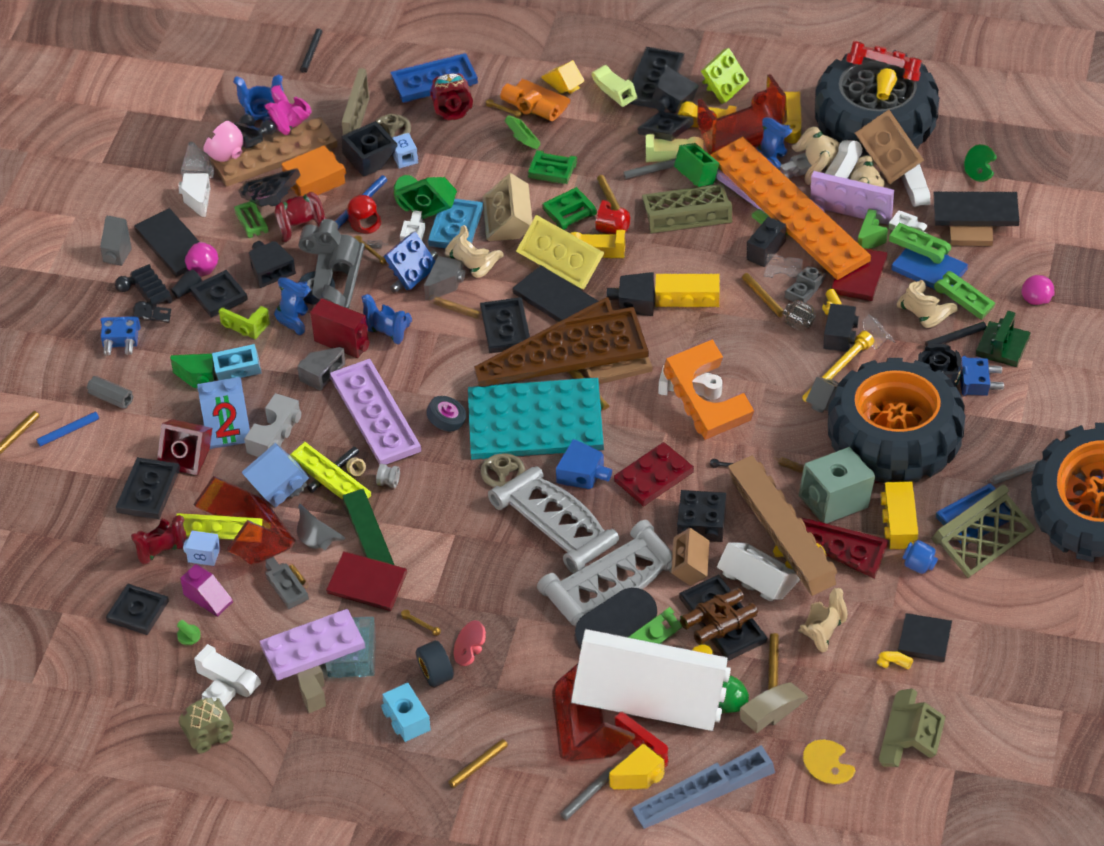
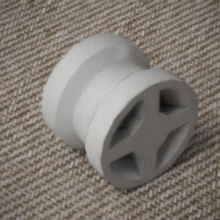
(388, 475)

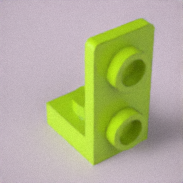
(248, 327)

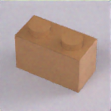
(690, 556)

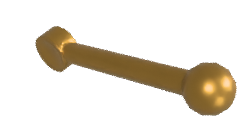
(489, 103)
(381, 259)
(405, 614)

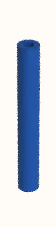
(67, 429)

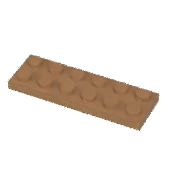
(274, 151)

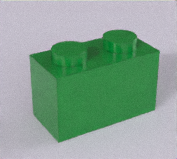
(696, 164)

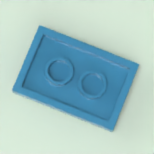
(449, 222)

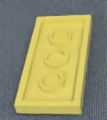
(560, 252)

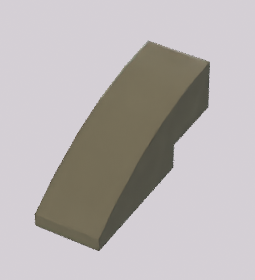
(310, 687)
(771, 706)

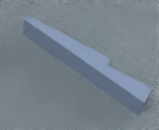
(705, 787)

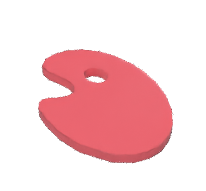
(469, 640)

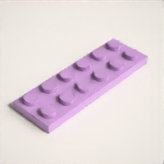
(375, 412)

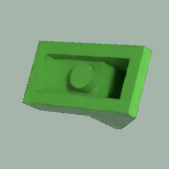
(871, 233)

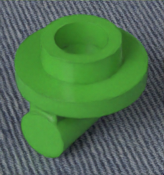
(188, 633)

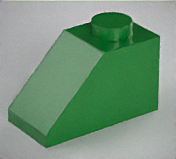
(194, 368)

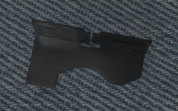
(145, 314)

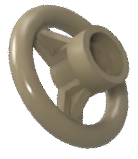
(392, 122)
(502, 465)

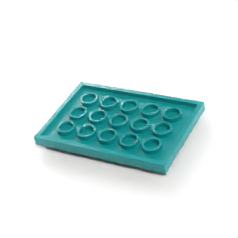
(534, 417)

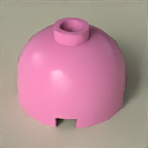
(225, 144)

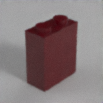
(339, 327)

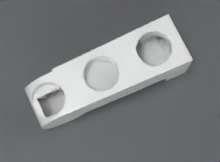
(845, 159)
(916, 187)
(701, 384)
(218, 667)

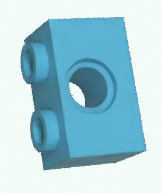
(237, 362)
(406, 712)

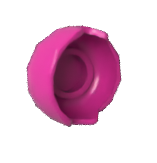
(202, 258)
(1038, 290)

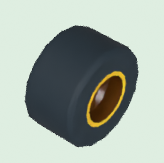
(434, 663)

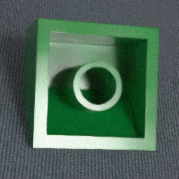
(428, 195)

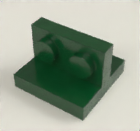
(1003, 342)

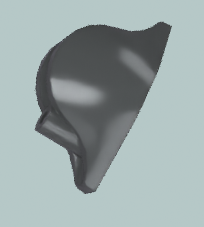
(314, 532)

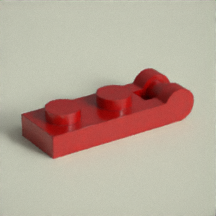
(642, 736)

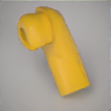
(832, 298)
(895, 657)

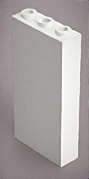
(650, 680)

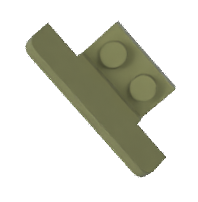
(909, 726)

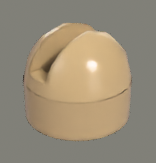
(358, 463)

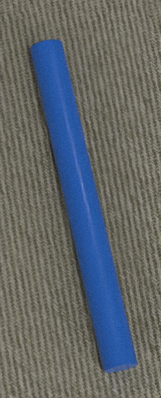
(369, 192)

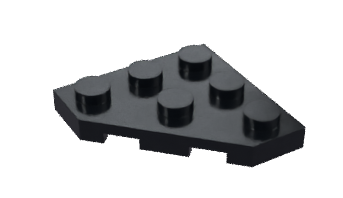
(270, 188)

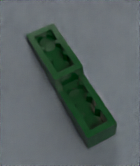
(366, 526)

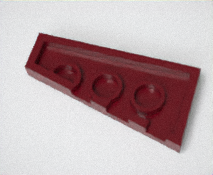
(849, 547)

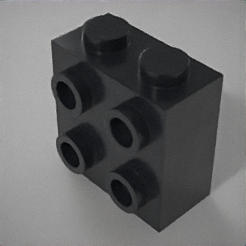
(703, 513)

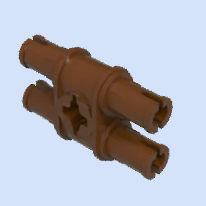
(718, 616)

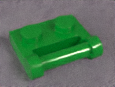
(552, 167)
(566, 204)

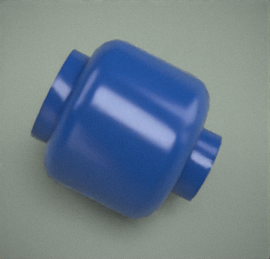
(920, 557)

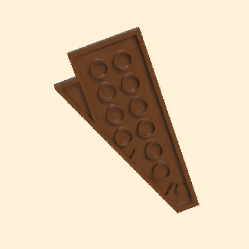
(579, 342)

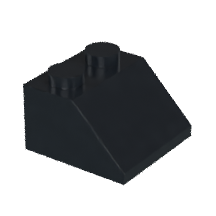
(368, 148)

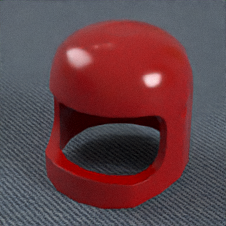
(361, 208)
(610, 221)

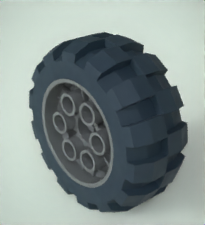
(849, 100)

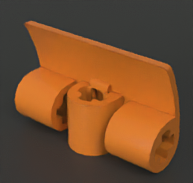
(535, 99)

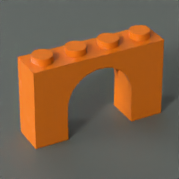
(708, 416)

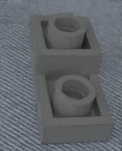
(806, 284)

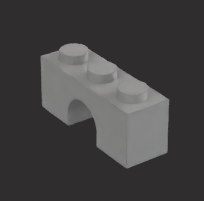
(282, 415)

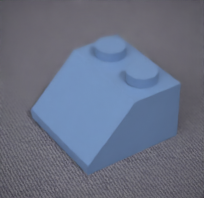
(275, 475)

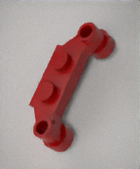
(879, 53)

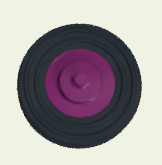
(446, 413)

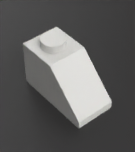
(195, 191)

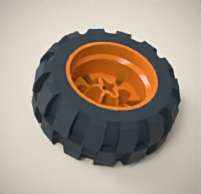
(897, 419)
(1056, 483)

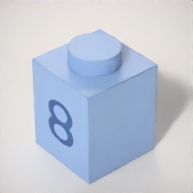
(406, 151)
(202, 548)

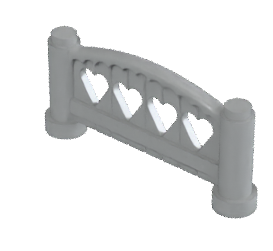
(645, 545)
(580, 549)

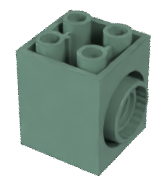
(836, 485)

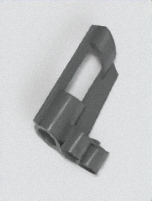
(334, 253)

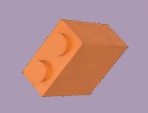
(318, 171)

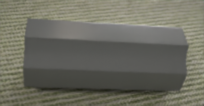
(110, 392)

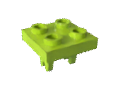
(724, 76)

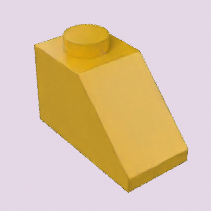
(564, 78)
(638, 770)

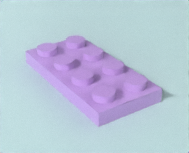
(851, 197)
(312, 644)

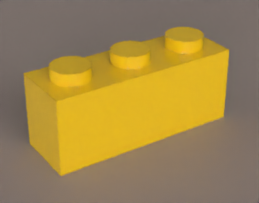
(687, 290)
(899, 514)

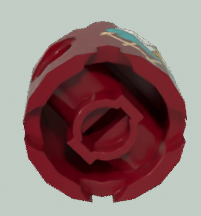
(451, 96)

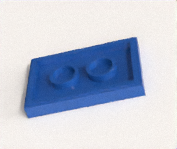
(923, 268)
(952, 511)

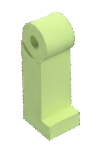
(614, 85)
(662, 150)

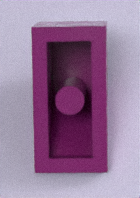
(205, 590)

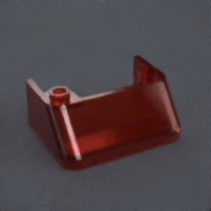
(742, 123)
(253, 541)
(581, 727)

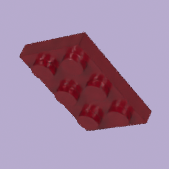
(653, 474)

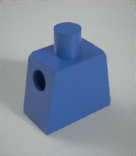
(581, 466)

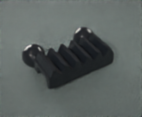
(251, 134)
(148, 285)

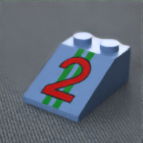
(224, 411)

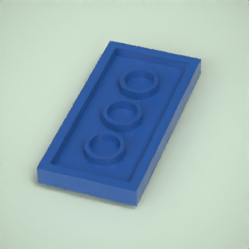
(417, 80)

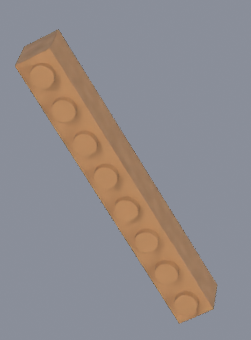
(782, 525)

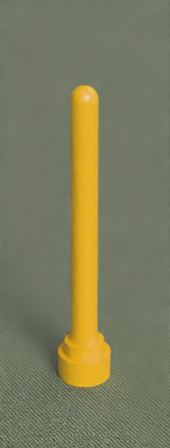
(863, 341)

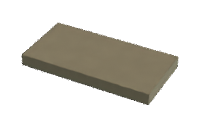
(357, 103)

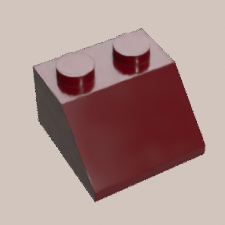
(184, 444)

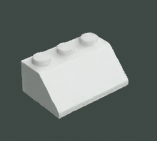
(757, 571)

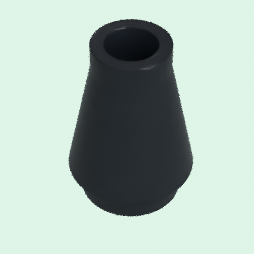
(185, 282)

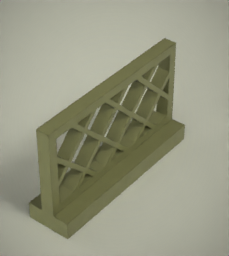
(694, 215)
(968, 520)

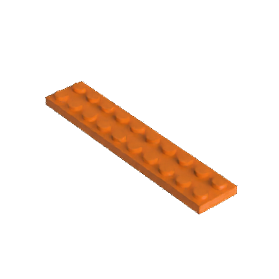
(789, 205)

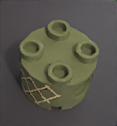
(206, 724)

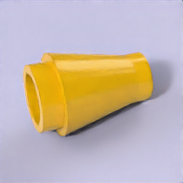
(885, 82)

